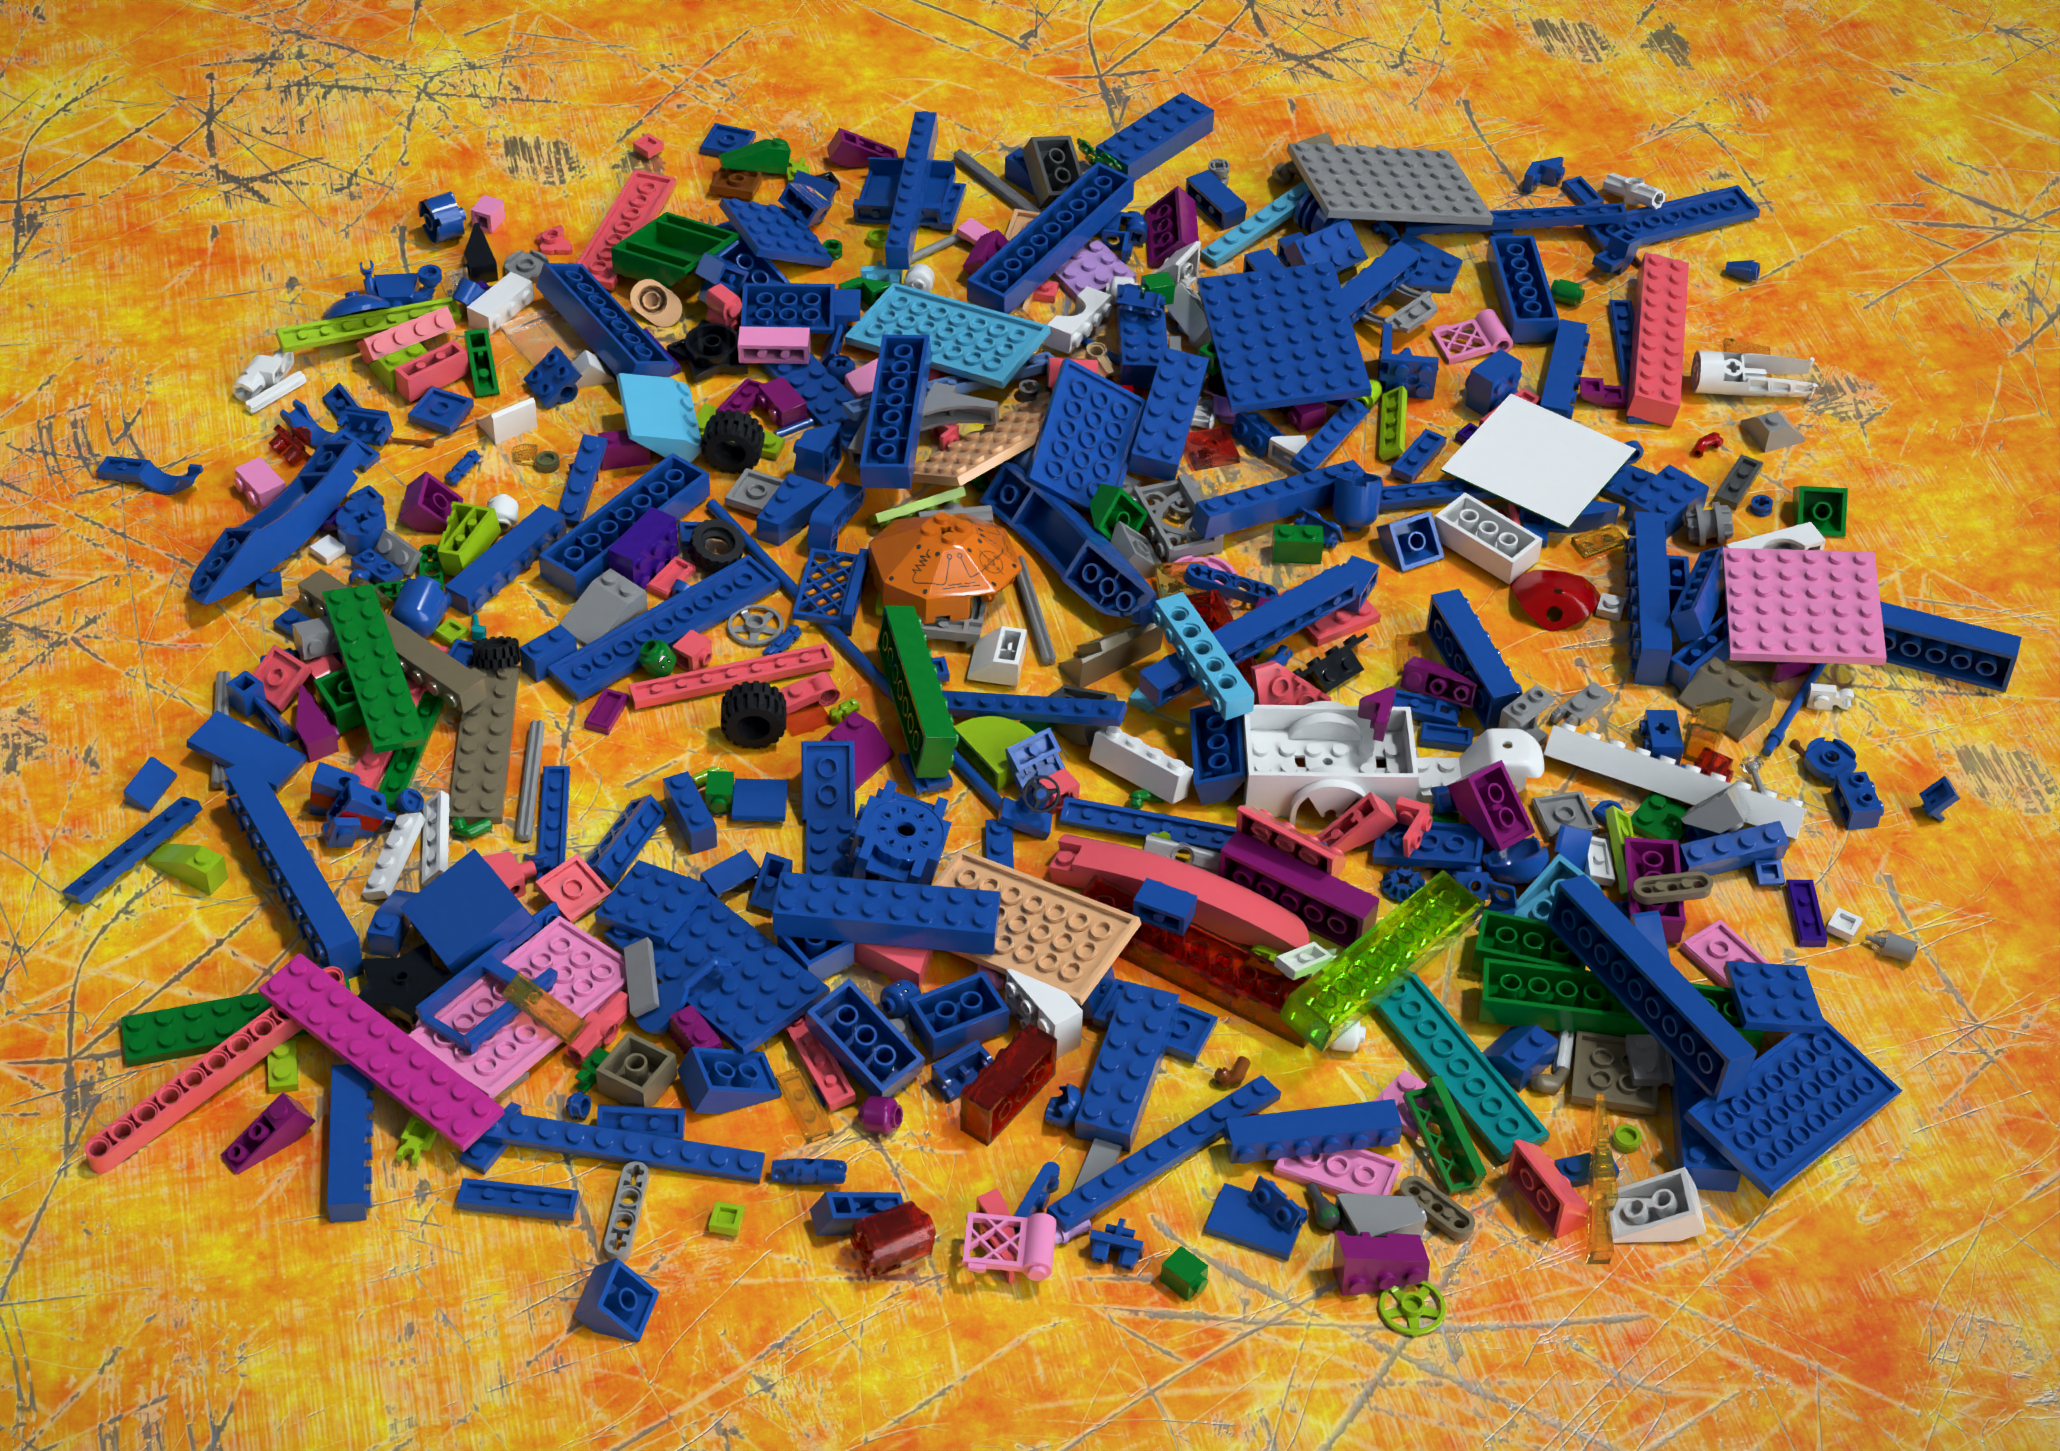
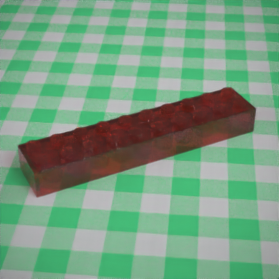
(1206, 966)

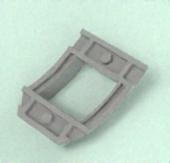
(1416, 310)
(960, 630)

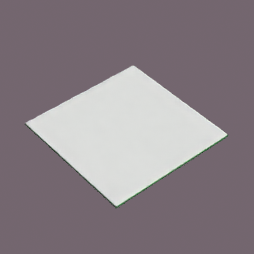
(1538, 460)

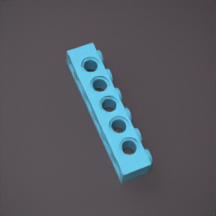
(1203, 656)

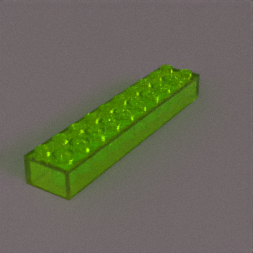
(1380, 961)

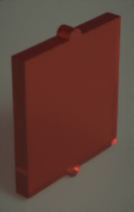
(807, 719)

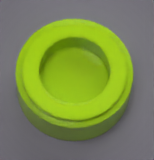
(877, 238)
(1626, 1138)

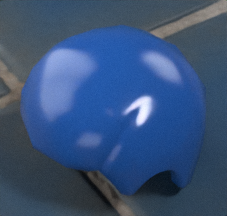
(1064, 1108)

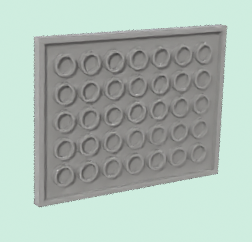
(1389, 184)

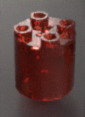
(893, 1238)

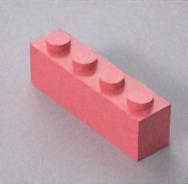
(406, 334)

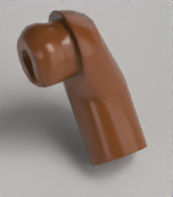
(1235, 1076)

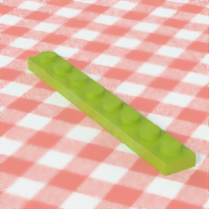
(357, 325)

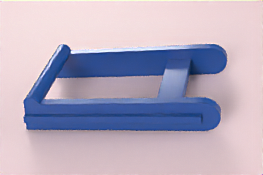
(488, 963)

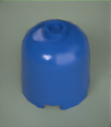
(1356, 499)
(421, 605)

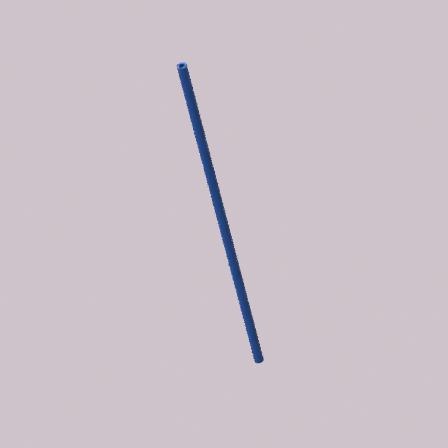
(848, 647)

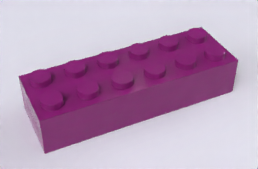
(1319, 899)

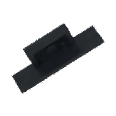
(1336, 667)

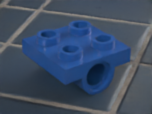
(554, 379)

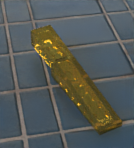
(1602, 1187)

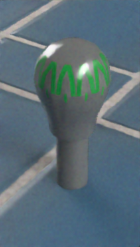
(1326, 1213)

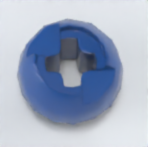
(840, 366)

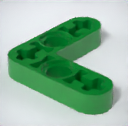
(389, 588)

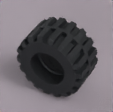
(746, 444)
(753, 714)

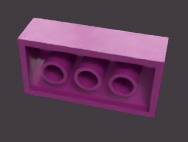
(1170, 226)
(1652, 858)

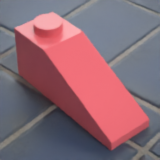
(1359, 824)

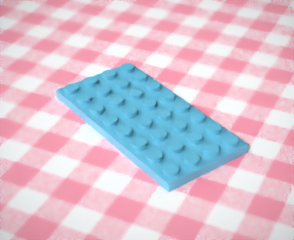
(963, 336)

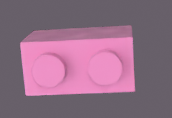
(258, 482)

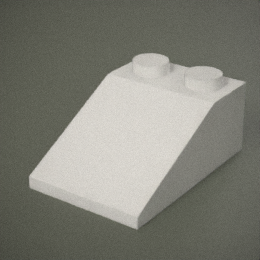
(1658, 1210)

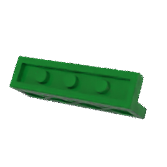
(1454, 1133)

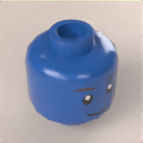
(895, 998)

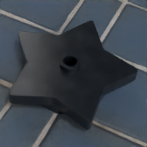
(709, 351)
(402, 983)

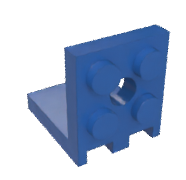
(1396, 367)

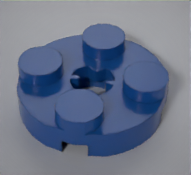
(1819, 751)

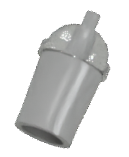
(1893, 945)

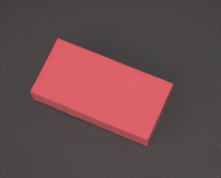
(662, 583)

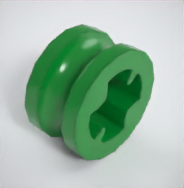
(834, 248)

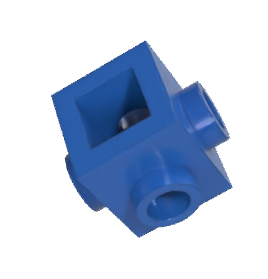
(1472, 874)

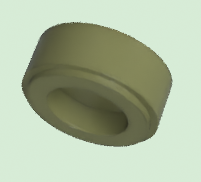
(547, 462)

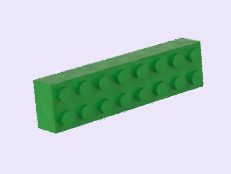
(916, 692)

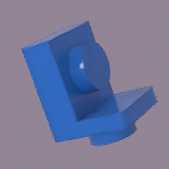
(1938, 798)

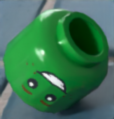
(657, 658)

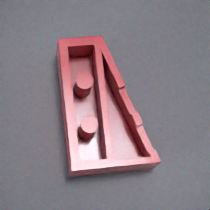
(894, 961)

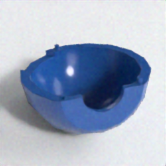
(1518, 863)

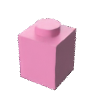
(488, 213)

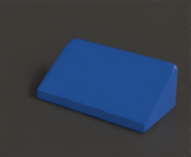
(832, 346)
(339, 398)
(274, 721)
(149, 785)

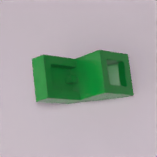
(870, 289)

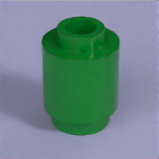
(1567, 292)

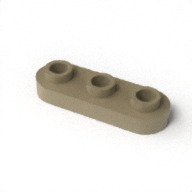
(1672, 887)
(1431, 1199)

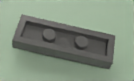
(1738, 482)

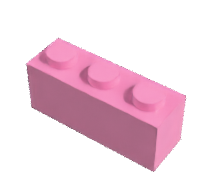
(774, 345)

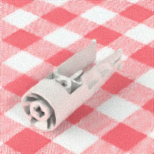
(1746, 374)

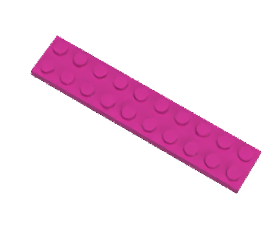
(382, 1052)

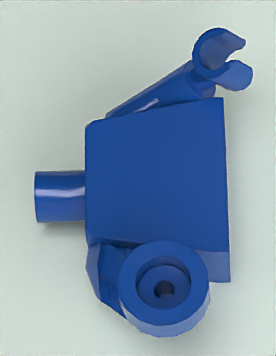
(402, 288)

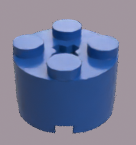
(442, 217)
(360, 526)

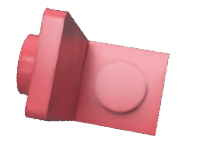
(1417, 817)

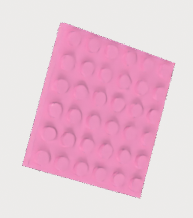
(1803, 606)

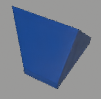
(1574, 844)

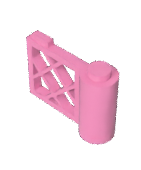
(1487, 331)
(1034, 1249)

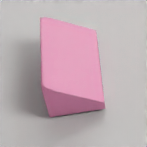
(861, 380)

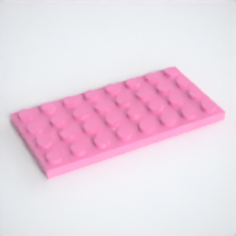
(585, 981)

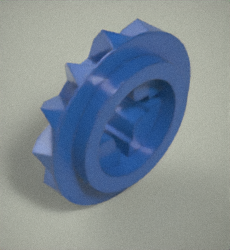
(1401, 891)

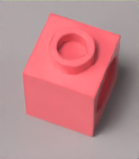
(1068, 788)

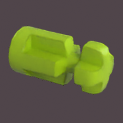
(844, 710)

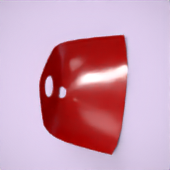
(1536, 595)

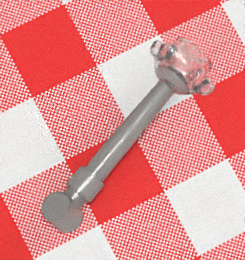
(1751, 765)

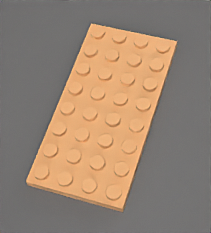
(986, 447)
(1044, 927)

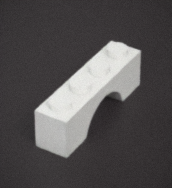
(1069, 331)
(1793, 538)

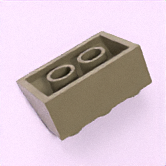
(1717, 681)

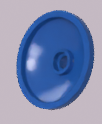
(355, 304)

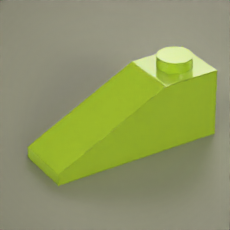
(191, 864)

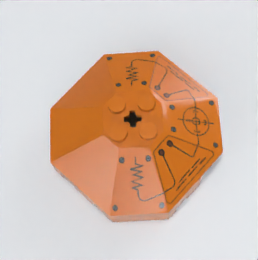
(941, 564)

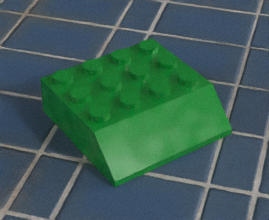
(668, 249)

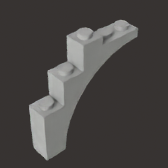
(941, 408)

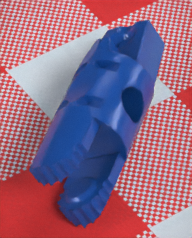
(809, 1171)

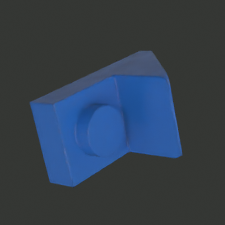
(767, 881)

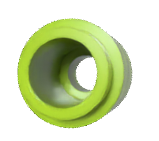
(1369, 401)

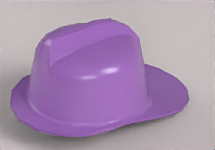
(1222, 409)

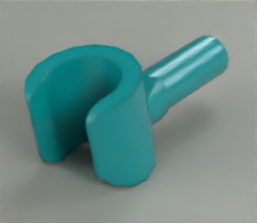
(478, 631)

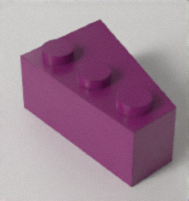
(1378, 1262)

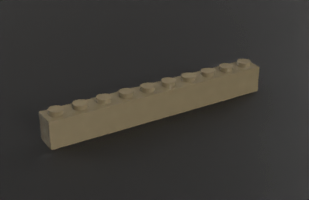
(417, 656)

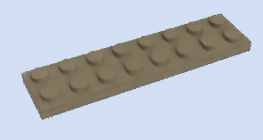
(485, 749)

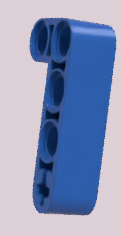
(833, 514)

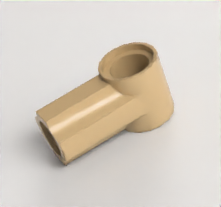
(1105, 368)

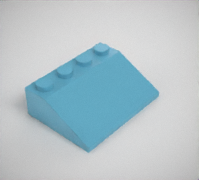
(660, 415)

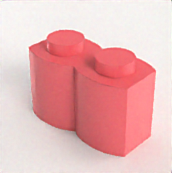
(723, 306)

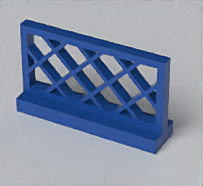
(850, 596)

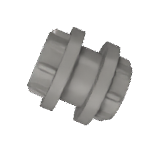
(1709, 524)

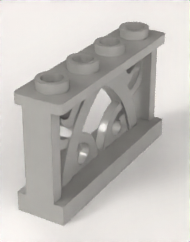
(1180, 492)

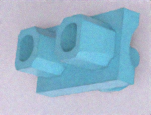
(881, 273)

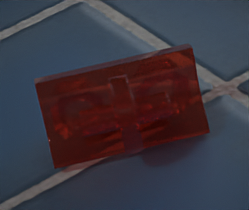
(295, 442)

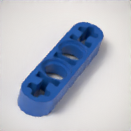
(1204, 579)

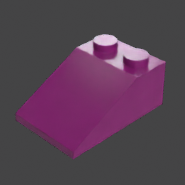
(1492, 805)

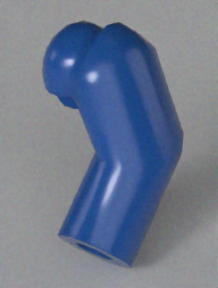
(1390, 231)

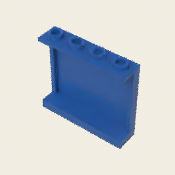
(882, 185)

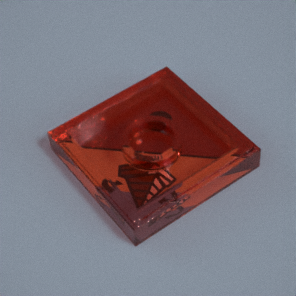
(1211, 448)

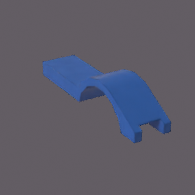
(301, 417)
(146, 473)

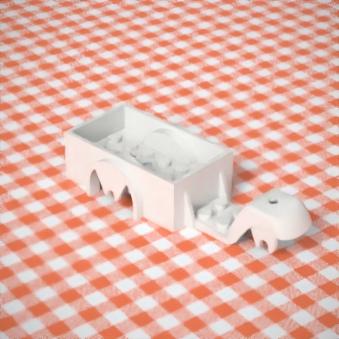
(1344, 755)

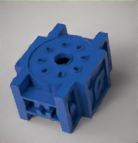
(897, 838)

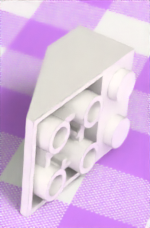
(1045, 1008)

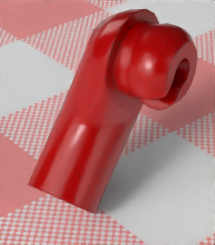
(1701, 445)

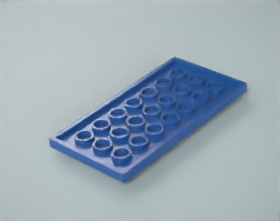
(750, 1001)
(1794, 1107)

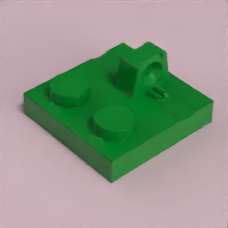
(1659, 819)

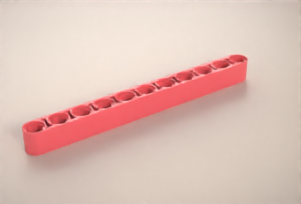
(188, 1097)

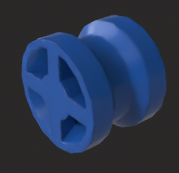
(1138, 231)

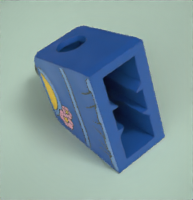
(808, 206)

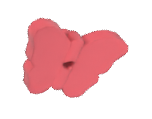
(554, 242)

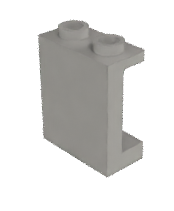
(1524, 713)

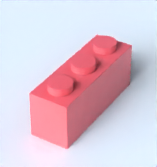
(431, 369)

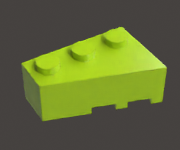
(467, 536)

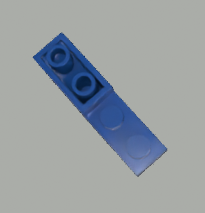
(1594, 516)

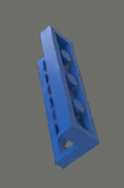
(625, 839)

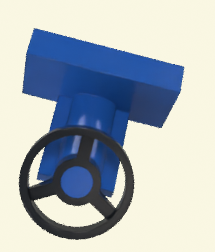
(1028, 810)

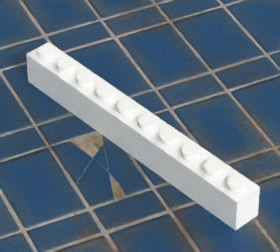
(1665, 777)

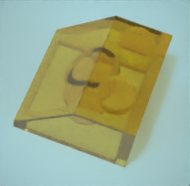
(1705, 727)

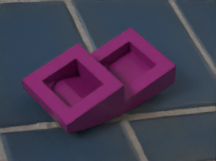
(1605, 395)

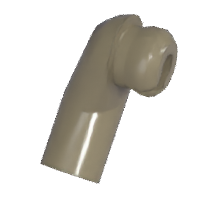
(1550, 1083)

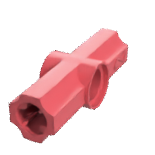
(600, 1028)

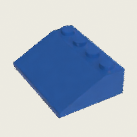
(789, 306)

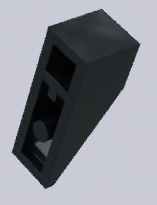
(479, 257)

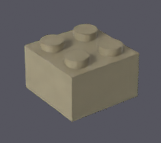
(636, 1072)

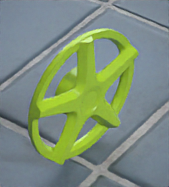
(1413, 1307)

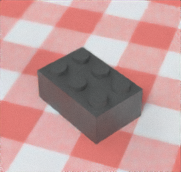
(1051, 166)

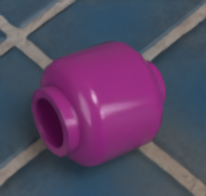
(880, 1115)

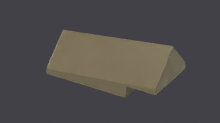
(1111, 653)

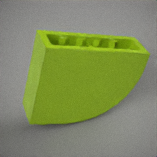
(984, 745)

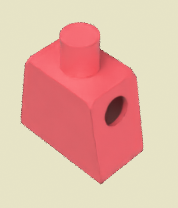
(511, 872)

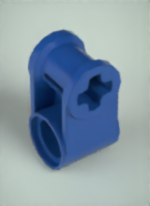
(467, 291)

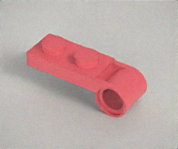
(809, 690)

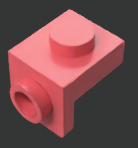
(945, 434)

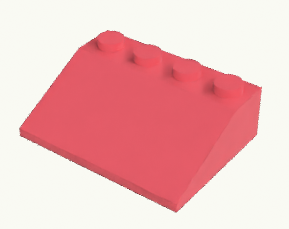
(1289, 840)

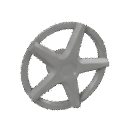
(755, 625)

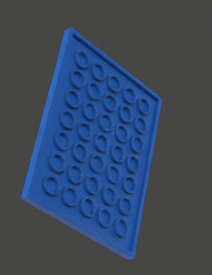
(1283, 337)

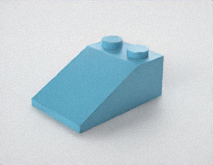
(1538, 897)

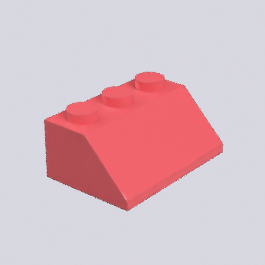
(1546, 1189)

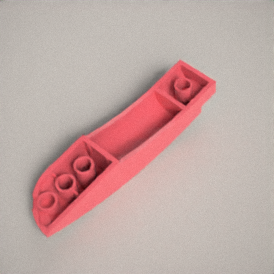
(1220, 905)

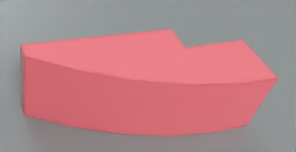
(993, 1203)

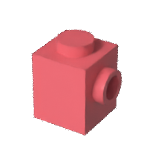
(692, 651)

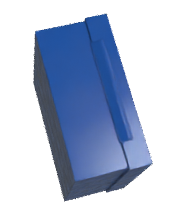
(468, 913)

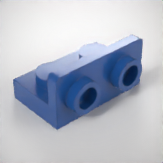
(1254, 432)

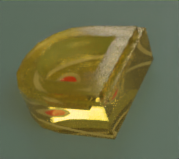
(524, 454)

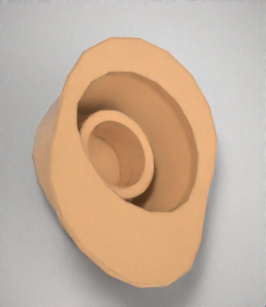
(656, 303)

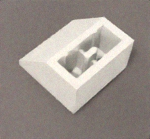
(999, 656)

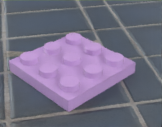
(1092, 267)

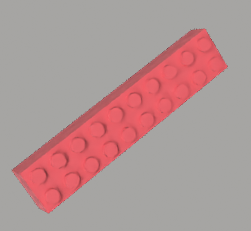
(1658, 339)

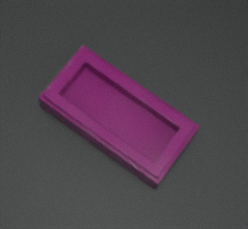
(606, 711)

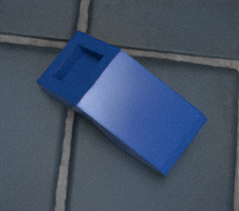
(1543, 172)

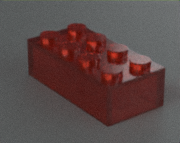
(1008, 1084)

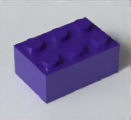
(645, 547)

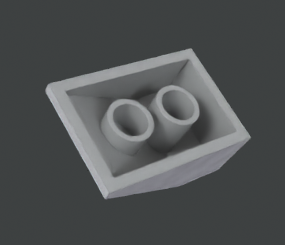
(604, 607)

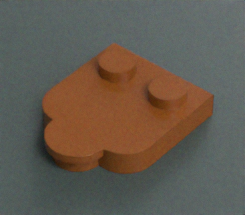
(736, 183)

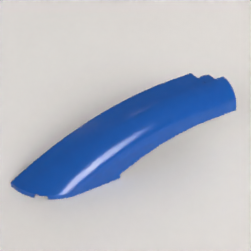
(281, 527)
(1068, 544)

